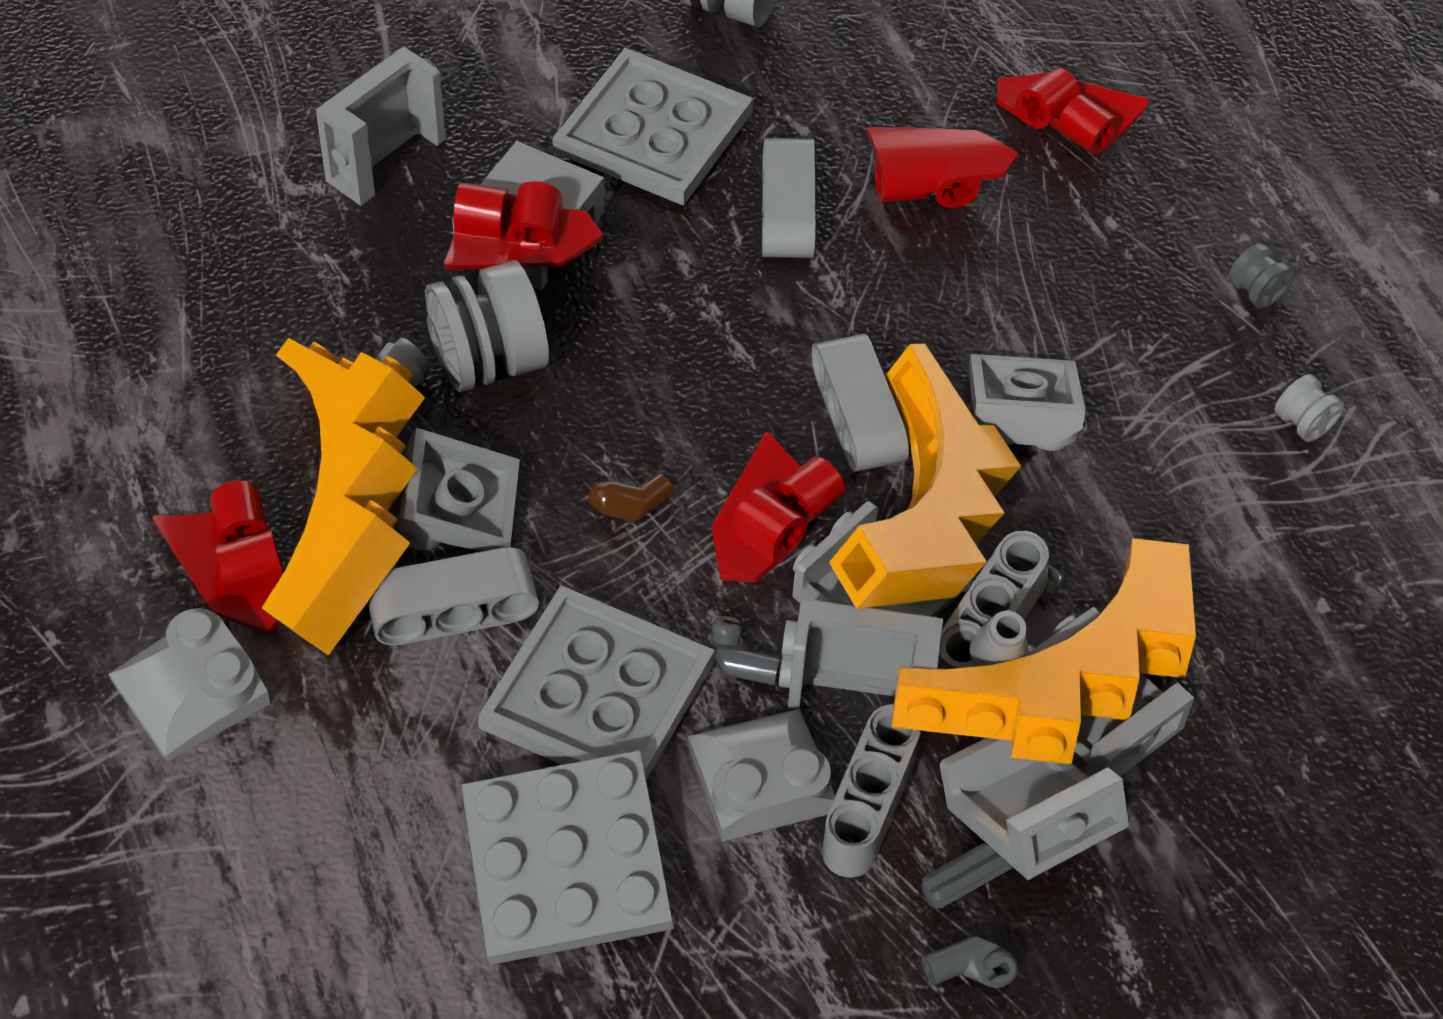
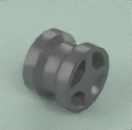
(1261, 275)

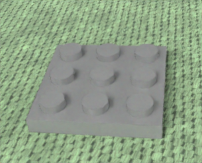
(653, 126)
(595, 684)
(565, 857)

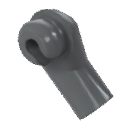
(735, 656)
(973, 959)

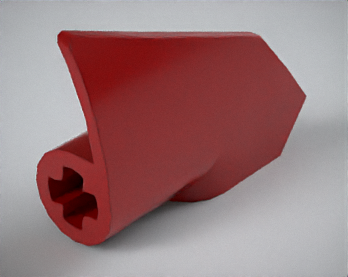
(1076, 109)
(936, 161)
(520, 227)
(771, 510)
(229, 554)

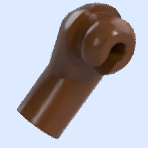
(630, 501)

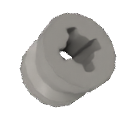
(1309, 407)

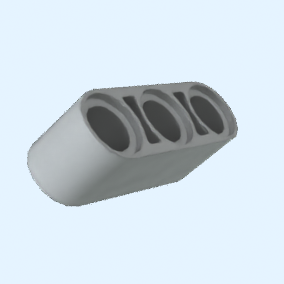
(788, 198)
(859, 402)
(998, 586)
(453, 596)
(866, 813)

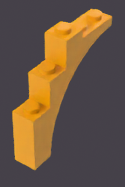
(361, 473)
(953, 505)
(1092, 673)

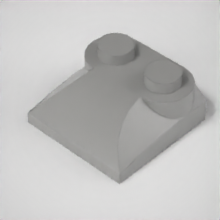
(1027, 399)
(456, 495)
(190, 683)
(762, 774)

